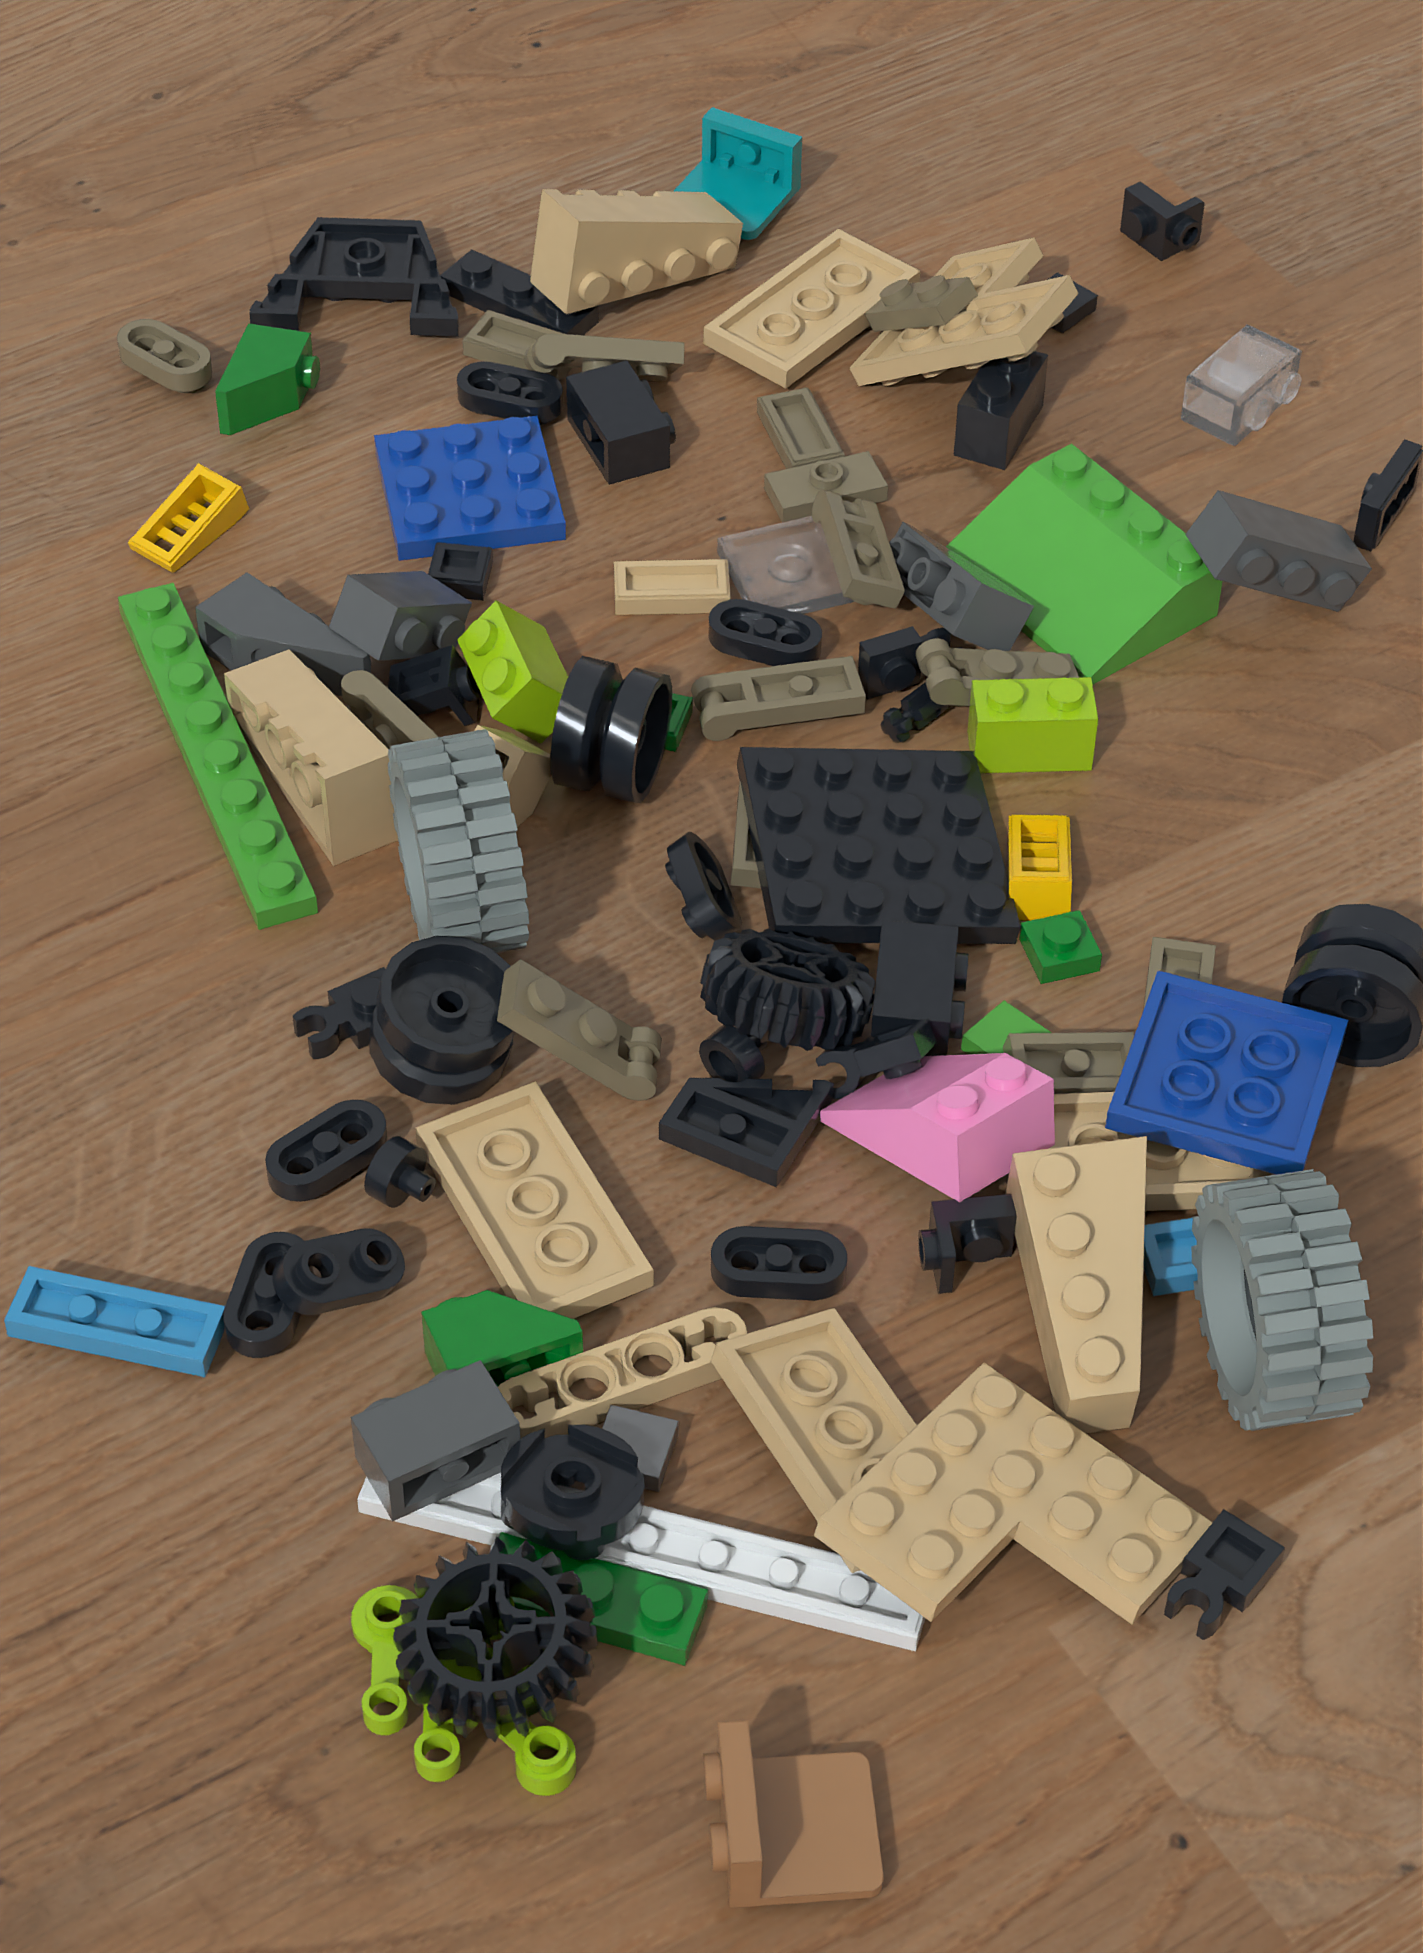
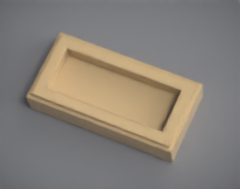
(670, 586)

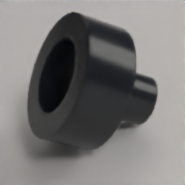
(732, 1055)
(398, 1173)

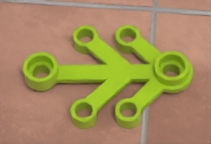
(534, 1774)

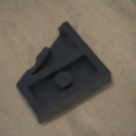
(745, 1123)

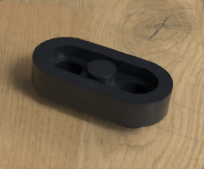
(509, 391)
(764, 633)
(707, 896)
(322, 1150)
(778, 1263)
(345, 1271)
(255, 1302)

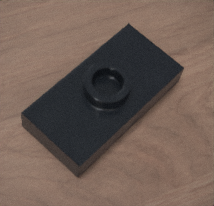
(1387, 494)

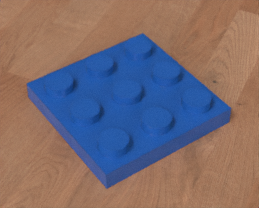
(469, 486)
(1227, 1074)

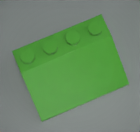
(1093, 562)

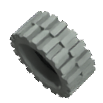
(459, 840)
(1282, 1299)

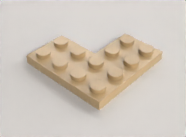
(996, 324)
(1002, 1470)

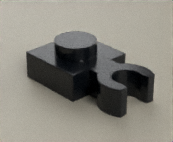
(345, 1017)
(1224, 1565)

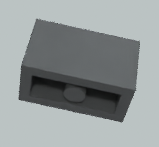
(399, 614)
(434, 1439)

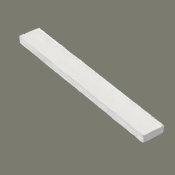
(728, 1561)

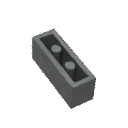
(1278, 551)

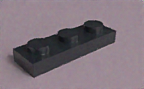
(507, 291)

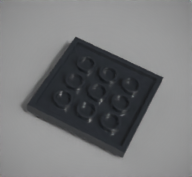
(875, 840)

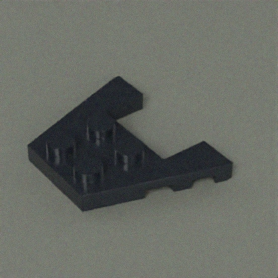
(362, 261)

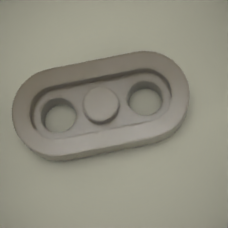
(164, 355)

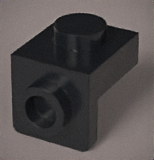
(1158, 223)

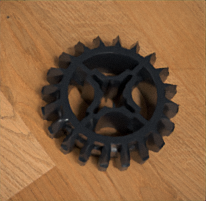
(787, 989)
(442, 1630)

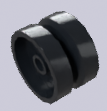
(611, 729)
(1367, 970)
(438, 1021)

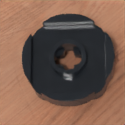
(564, 1520)

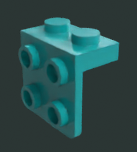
(746, 168)

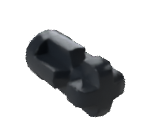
(914, 714)

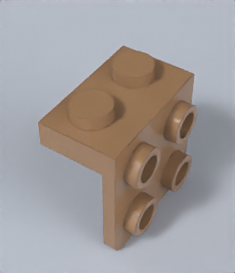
(791, 1824)

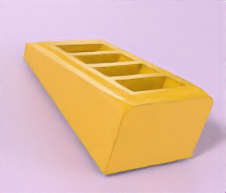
(198, 488)
(1039, 871)

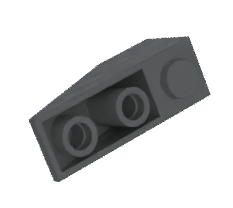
(958, 592)
(257, 621)

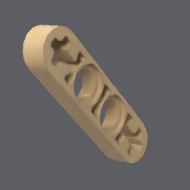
(614, 1367)

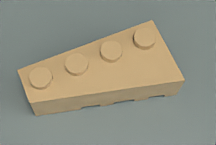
(628, 244)
(315, 754)
(1084, 1272)

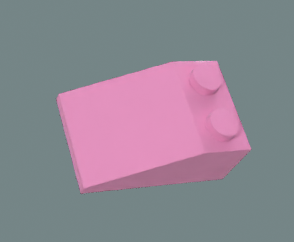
(952, 1119)

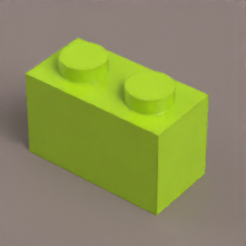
(515, 670)
(1033, 724)

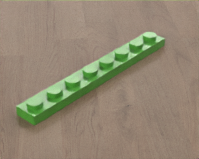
(218, 757)

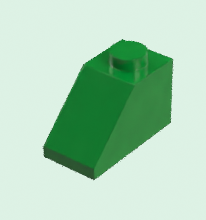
(265, 377)
(499, 1332)

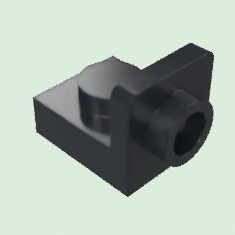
(436, 682)
(966, 1231)

